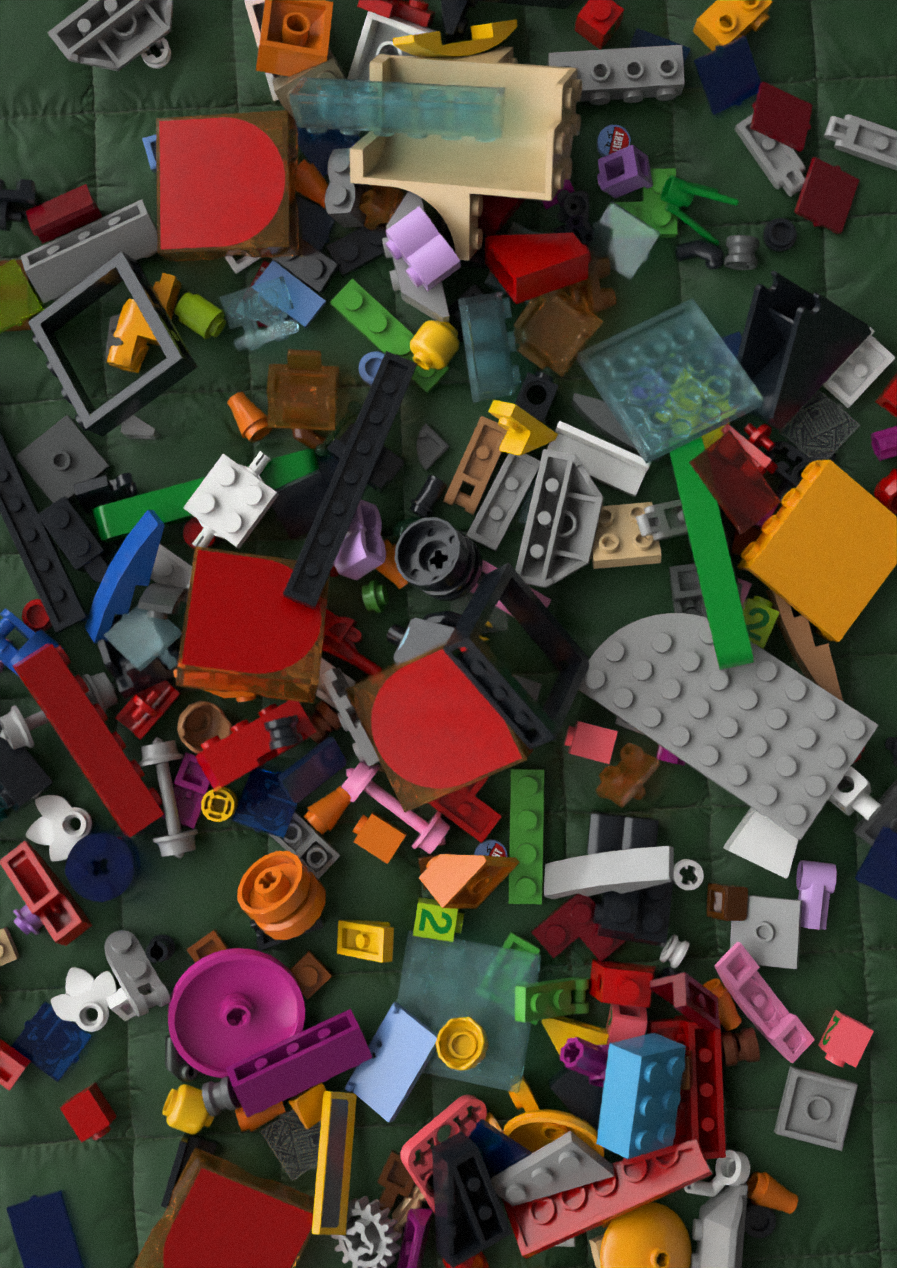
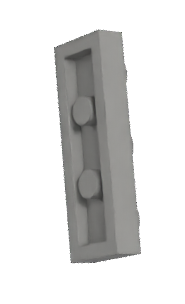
(503, 500)

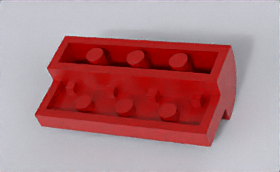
(701, 1108)

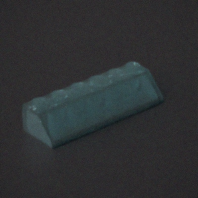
(399, 108)

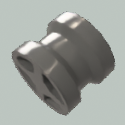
(741, 252)
(219, 1096)

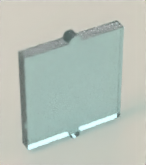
(623, 239)
(142, 637)

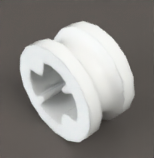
(159, 62)
(697, 870)
(674, 951)

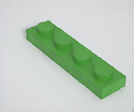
(382, 329)
(526, 835)

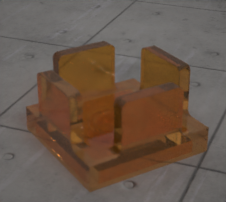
(554, 331)
(302, 392)

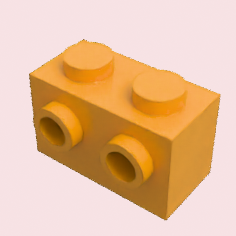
(730, 20)

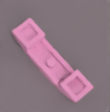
(761, 1004)

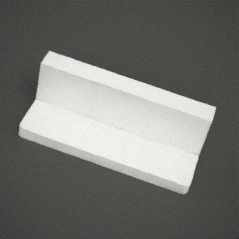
(602, 459)

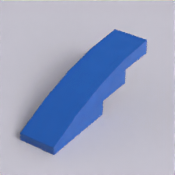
(129, 567)

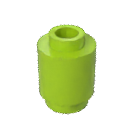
(200, 315)

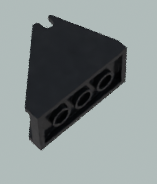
(794, 346)

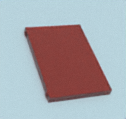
(735, 482)

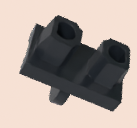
(15, 202)

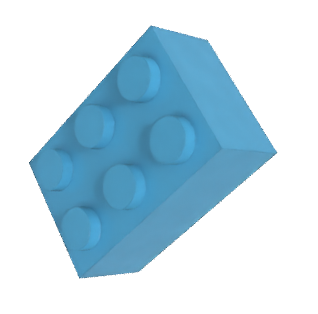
(641, 1095)

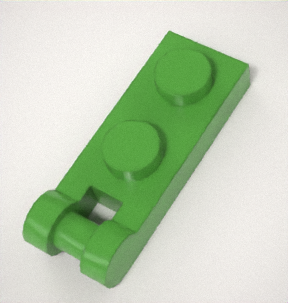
(551, 999)

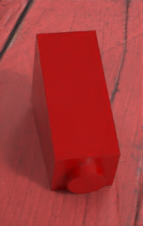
(536, 262)

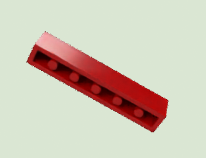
(88, 738)

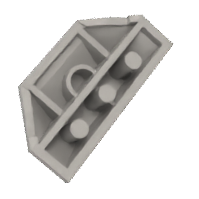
(112, 31)
(429, 302)
(559, 521)
(721, 1229)

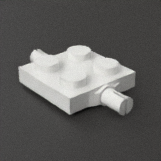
(231, 501)

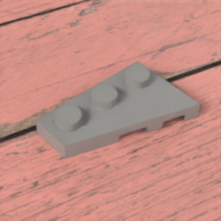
(335, 686)
(551, 1170)

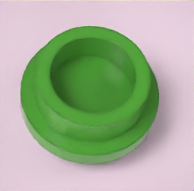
(375, 596)

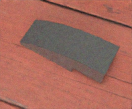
(601, 418)

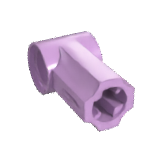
(815, 885)

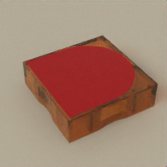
(227, 186)
(245, 632)
(432, 727)
(228, 1220)

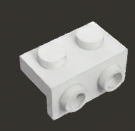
(859, 371)

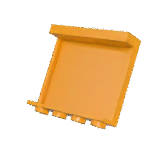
(825, 549)

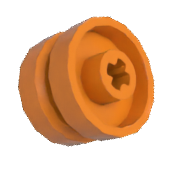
(281, 895)

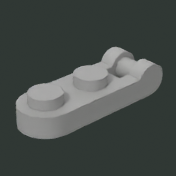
(135, 972)

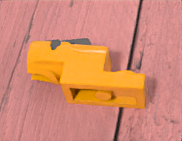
(130, 331)

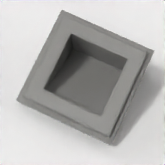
(137, 429)

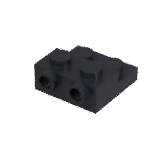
(635, 915)

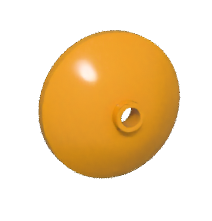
(541, 1127)
(642, 1235)

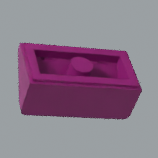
(414, 1238)

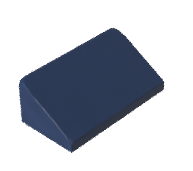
(312, 770)

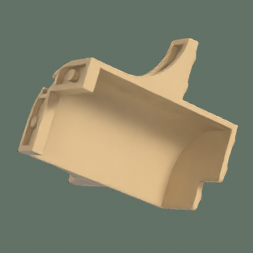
(449, 174)

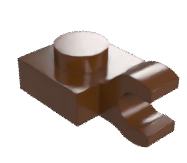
(395, 1180)

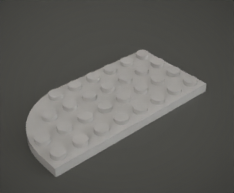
(744, 727)

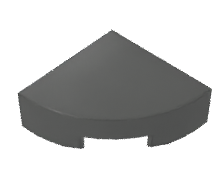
(430, 447)

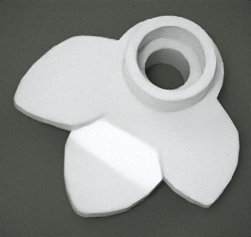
(55, 826)
(85, 993)

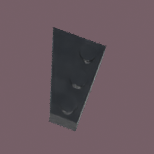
(465, 1201)

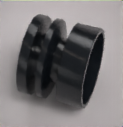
(438, 559)

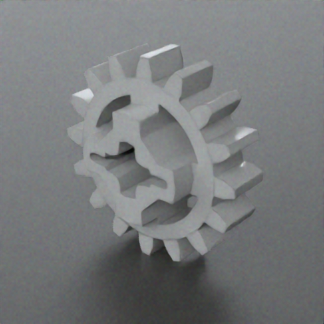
(368, 1235)

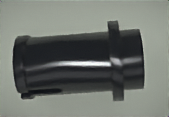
(427, 497)
(167, 945)

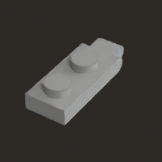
(863, 139)
(775, 159)
(663, 521)

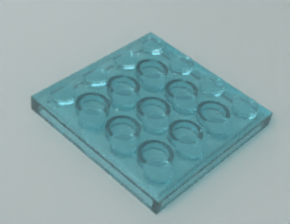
(670, 380)
(475, 982)

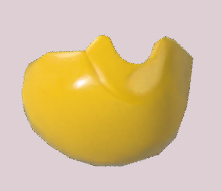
(462, 1043)

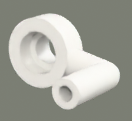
(729, 1171)

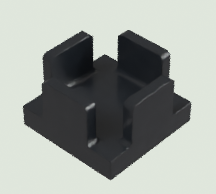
(128, 678)

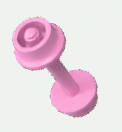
(431, 832)

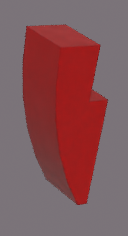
(45, 894)

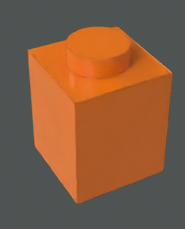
(378, 836)

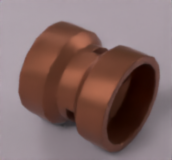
(324, 721)
(739, 1047)

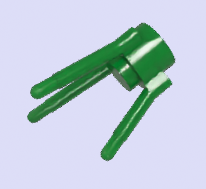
(680, 193)

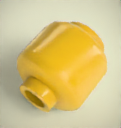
(434, 345)
(186, 1110)

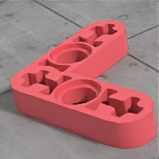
(423, 1169)

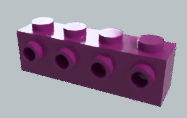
(298, 1063)

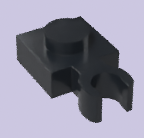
(101, 491)

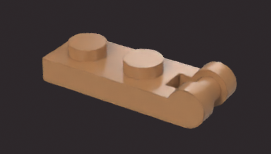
(476, 465)

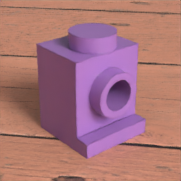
(624, 171)

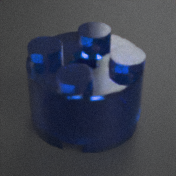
(84, 871)

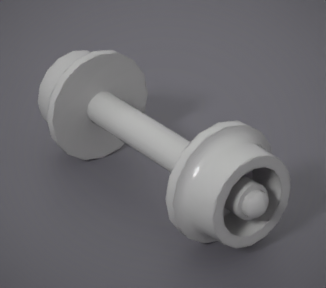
(17, 729)
(176, 841)

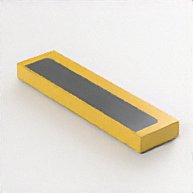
(334, 1163)

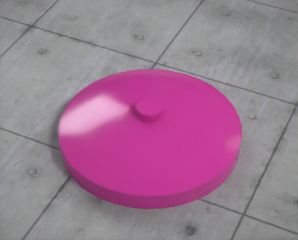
(233, 1009)

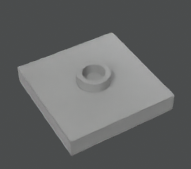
(770, 931)
(816, 1108)

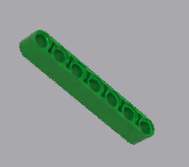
(120, 517)
(712, 561)

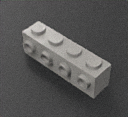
(626, 73)
(75, 256)

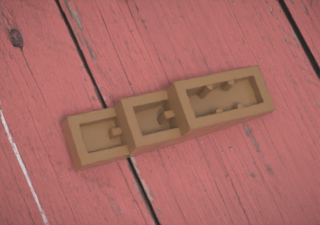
(813, 660)

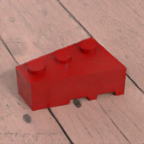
(248, 745)

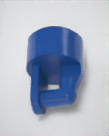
(10, 654)

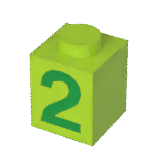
(759, 619)
(436, 922)

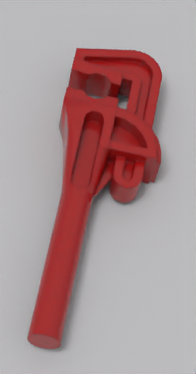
(339, 639)

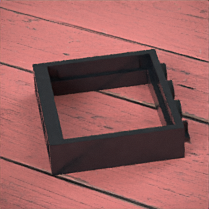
(147, 387)
(493, 677)

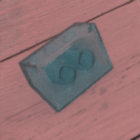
(489, 345)

